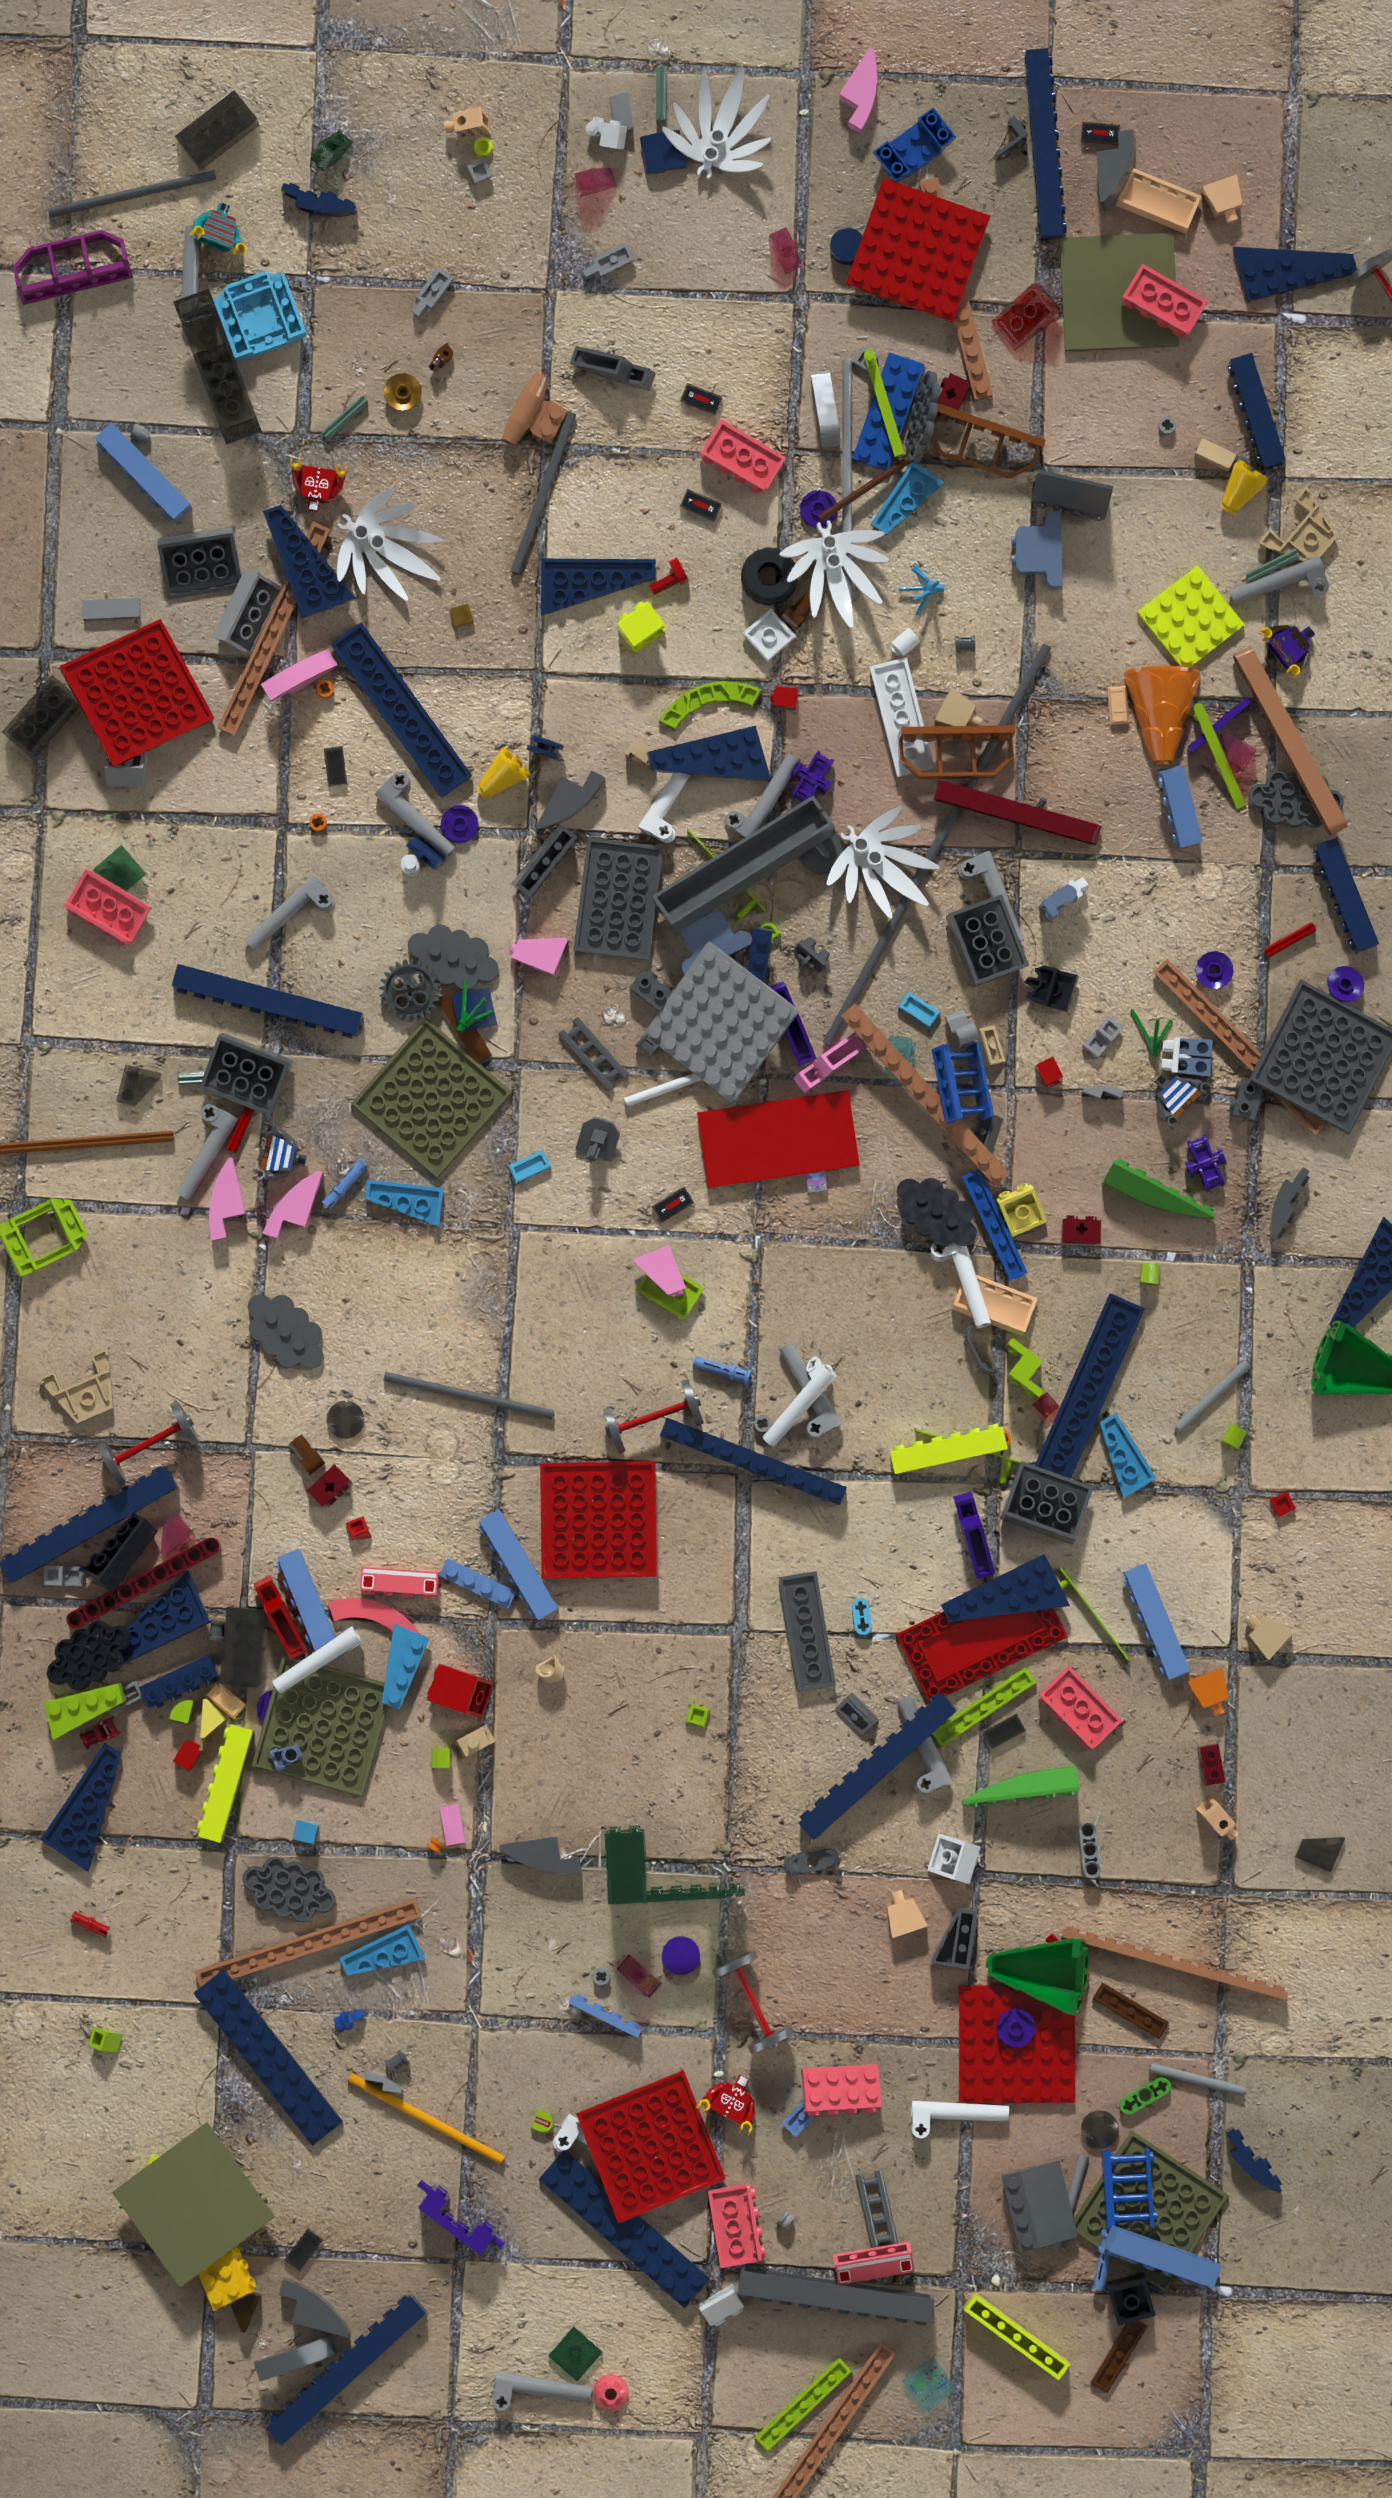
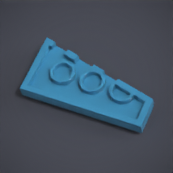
(908, 495)
(412, 1200)
(1127, 1460)
(404, 1658)
(390, 1950)

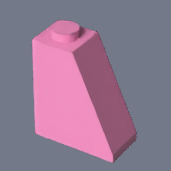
(540, 953)
(662, 1270)

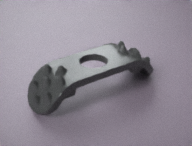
(982, 1366)
(826, 1858)

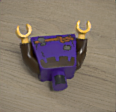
(1289, 646)

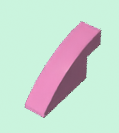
(861, 91)
(299, 675)
(830, 1062)
(225, 1201)
(294, 1206)

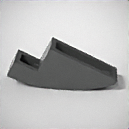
(1115, 168)
(613, 368)
(569, 800)
(542, 1855)
(313, 2309)
(295, 2357)

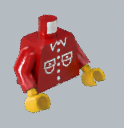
(317, 483)
(732, 2102)

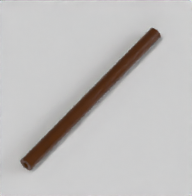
(865, 488)

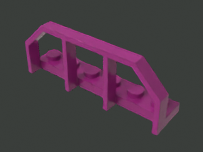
(73, 282)

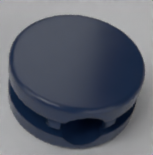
(845, 245)
(545, 747)

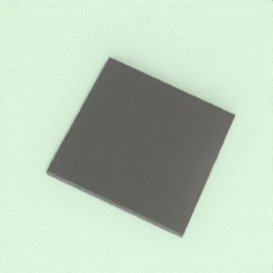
(1323, 1057)

